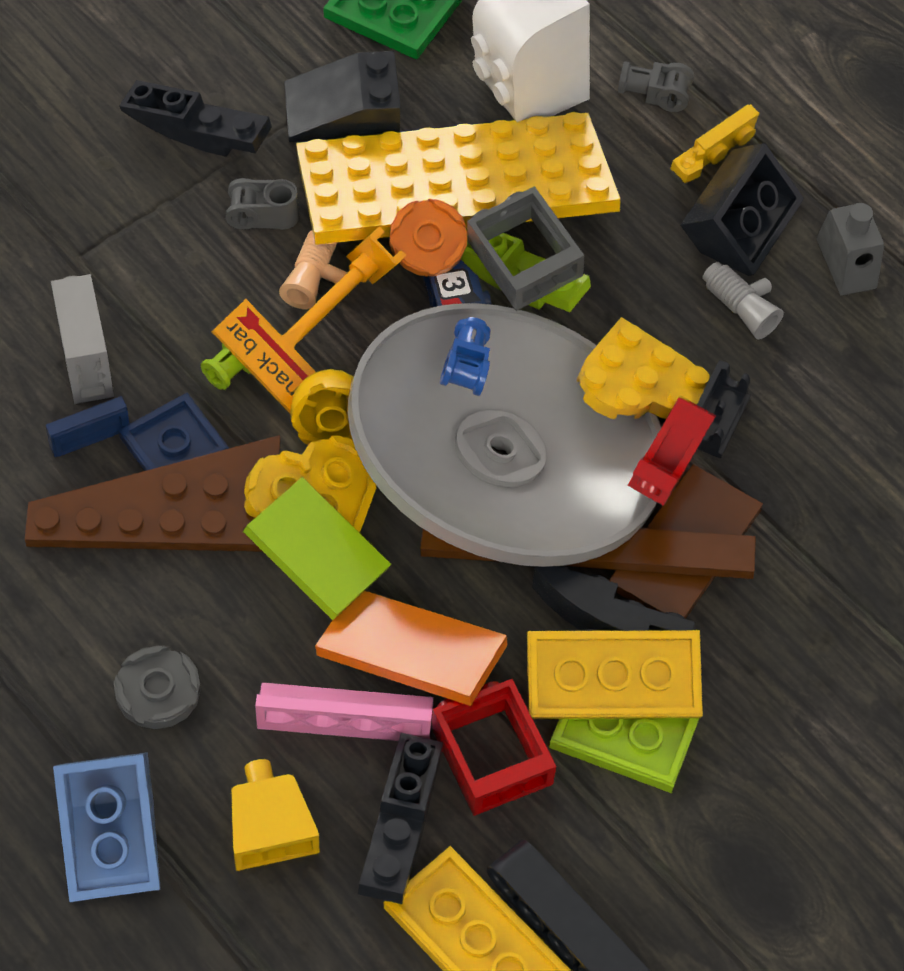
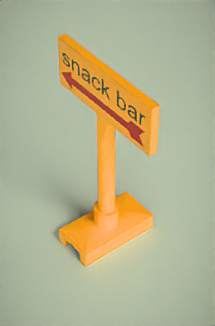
(272, 355)

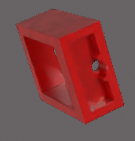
(510, 782)

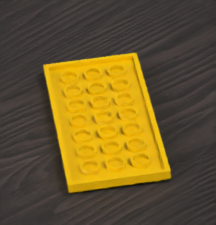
(366, 180)

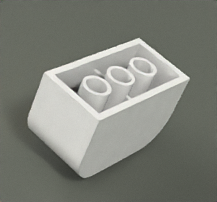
(533, 54)

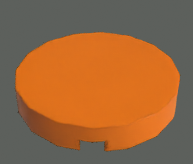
(430, 236)

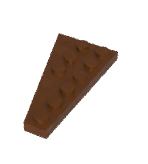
(164, 508)

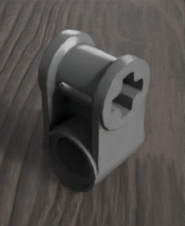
(265, 204)

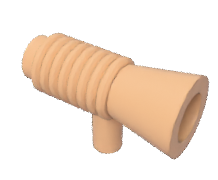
(312, 264)

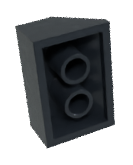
(743, 209)

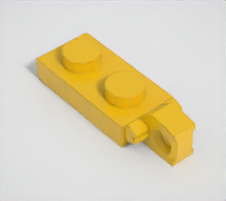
(716, 143)

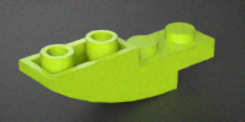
(517, 260)

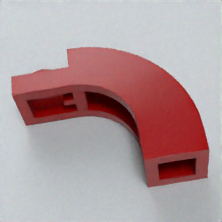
(671, 450)

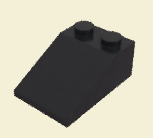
(344, 98)

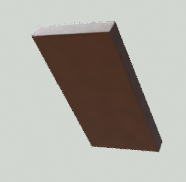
(695, 505)

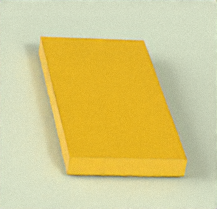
(614, 674)
(467, 922)

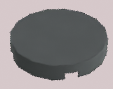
(157, 687)

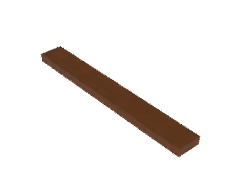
(651, 552)

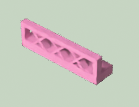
(342, 712)

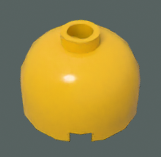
(322, 406)

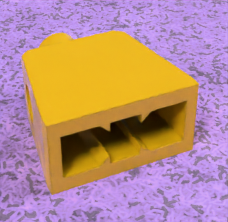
(270, 819)

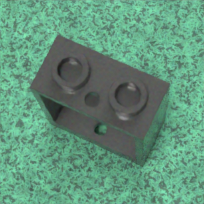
(541, 278)

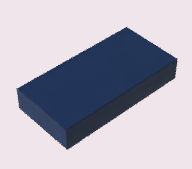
(87, 426)

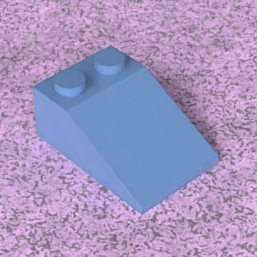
(107, 826)

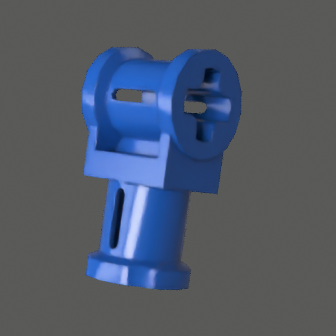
(468, 358)

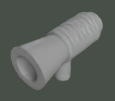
(744, 299)

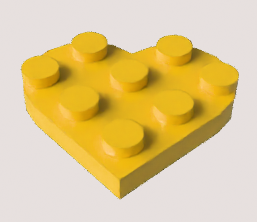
(637, 375)
(327, 465)

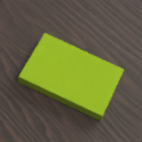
(317, 548)
(636, 748)

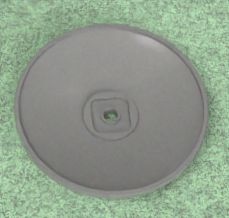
(430, 444)

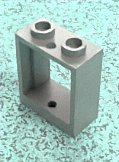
(82, 338)

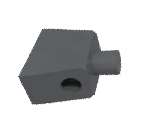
(848, 237)

